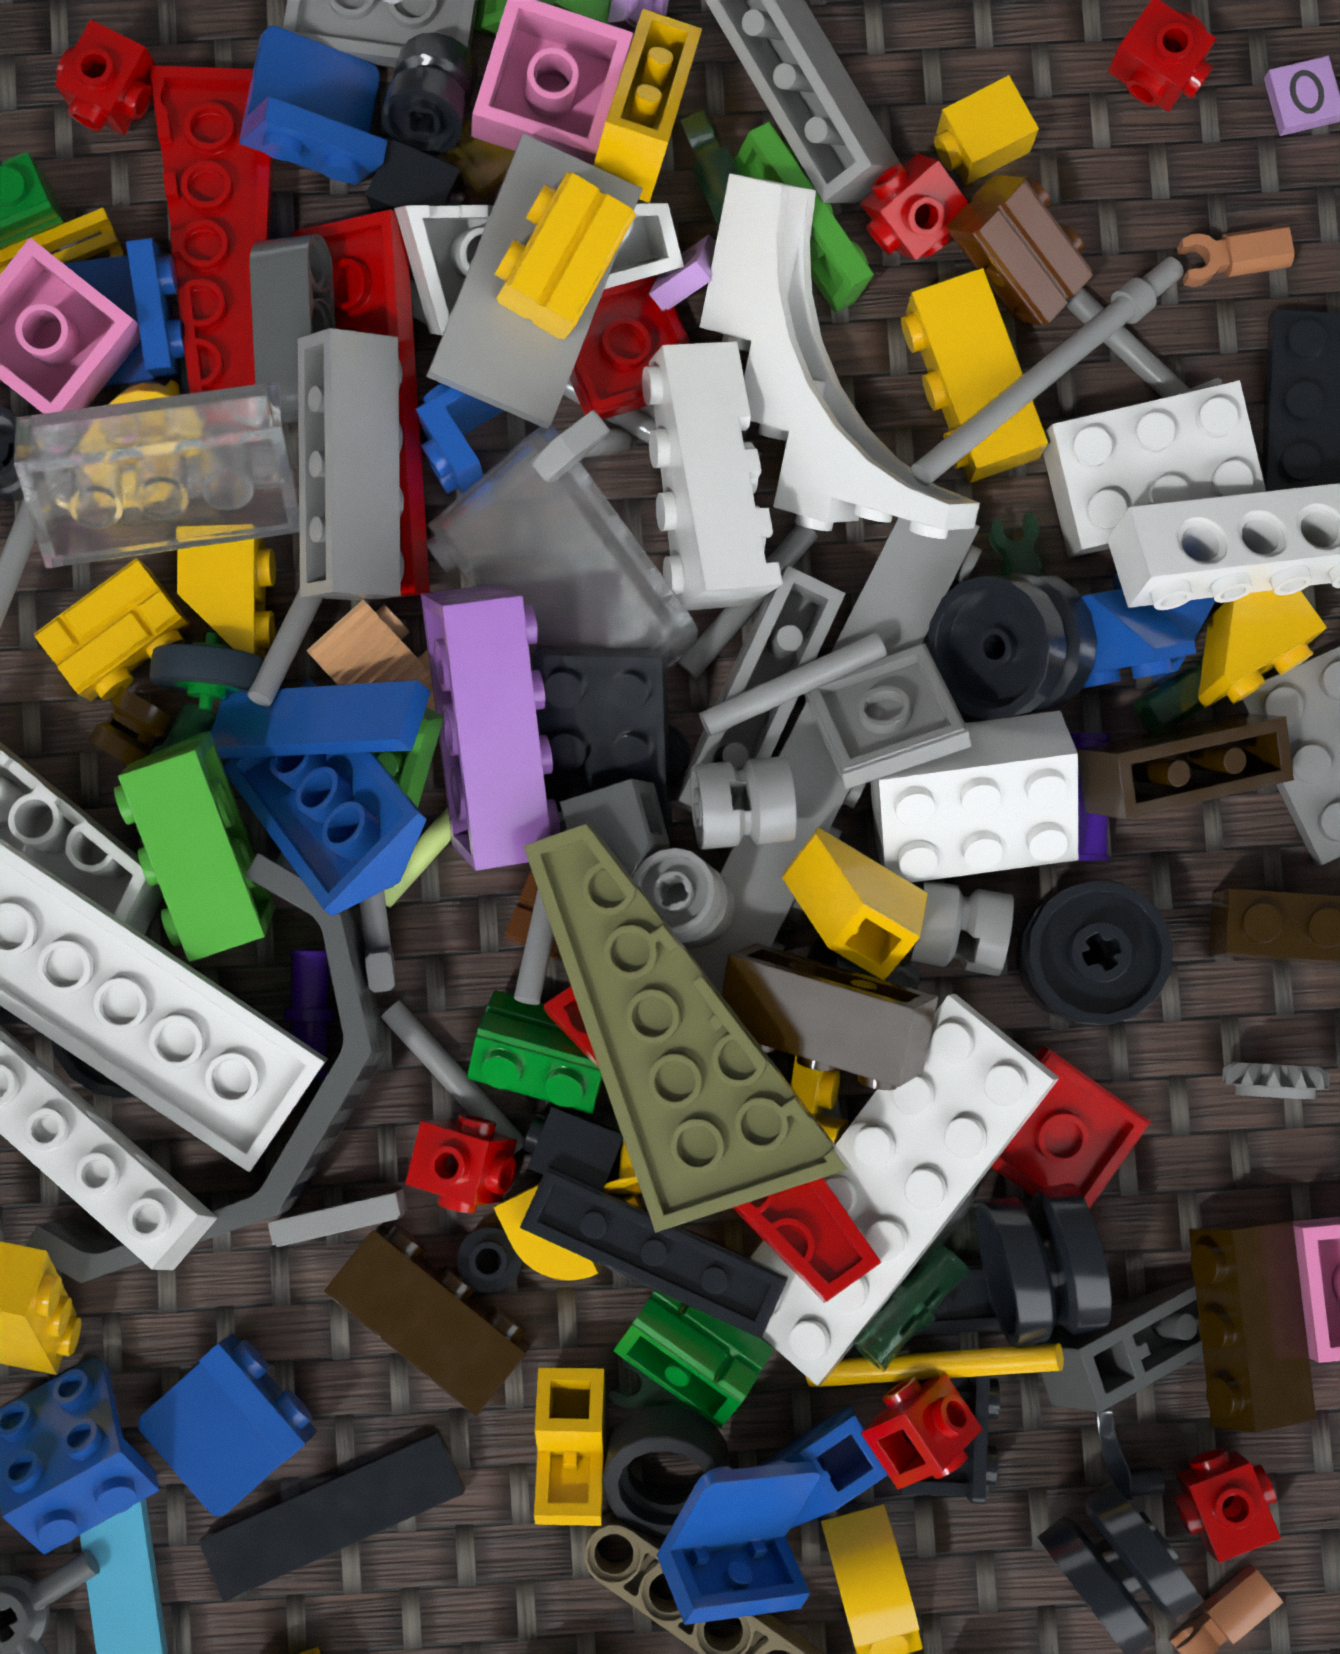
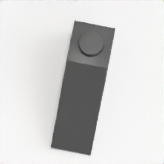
(1135, 1349)

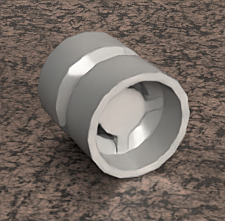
(766, 802)
(687, 895)
(964, 928)

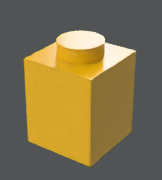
(985, 131)

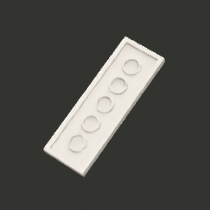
(145, 1015)
(910, 1171)

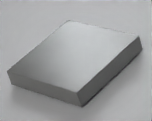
(888, 717)

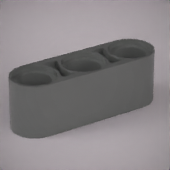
(289, 301)

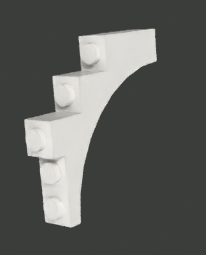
(766, 303)

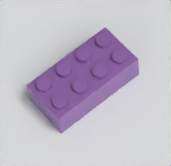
(490, 724)

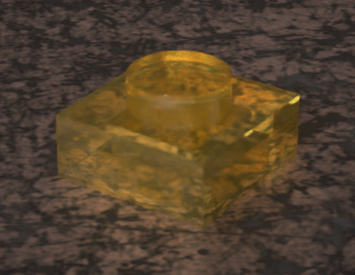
(480, 162)

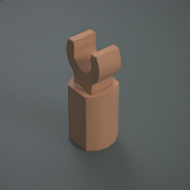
(1238, 253)
(1228, 1614)

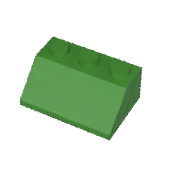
(195, 847)

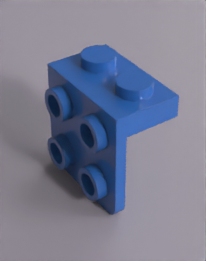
(313, 107)
(142, 289)
(445, 421)
(226, 1425)
(68, 1459)
(731, 1545)

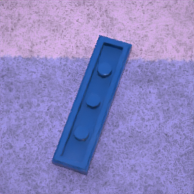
(322, 720)

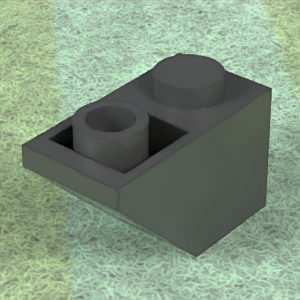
(625, 818)

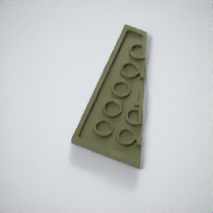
(684, 1075)

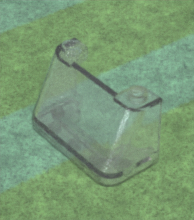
(563, 554)

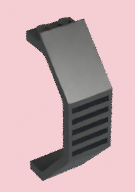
(89, 1254)

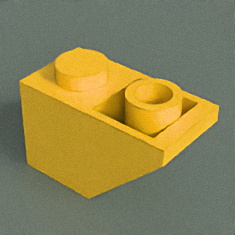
(228, 590)
(1253, 637)
(856, 903)

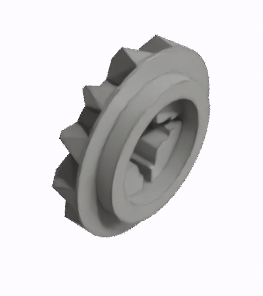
(1276, 1080)

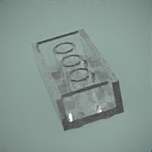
(158, 474)

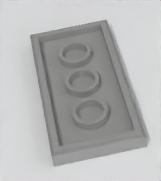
(488, 346)

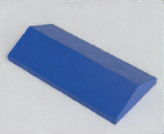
(333, 819)

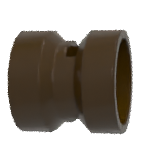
(139, 717)

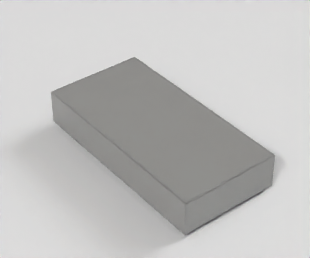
(338, 1218)

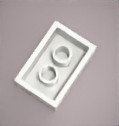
(1146, 456)
(983, 807)

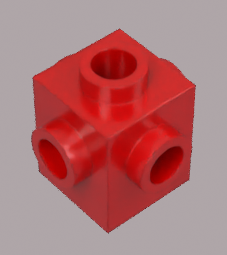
(1163, 56)
(105, 79)
(913, 207)
(462, 1162)
(922, 1430)
(1227, 1503)

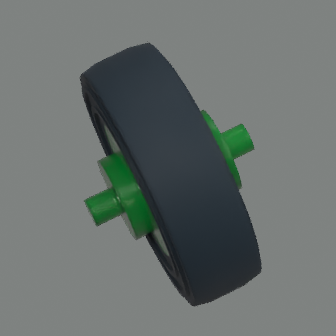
(204, 669)

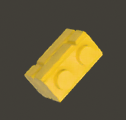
(565, 254)
(113, 631)

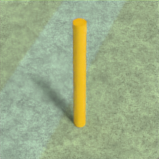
(953, 1363)

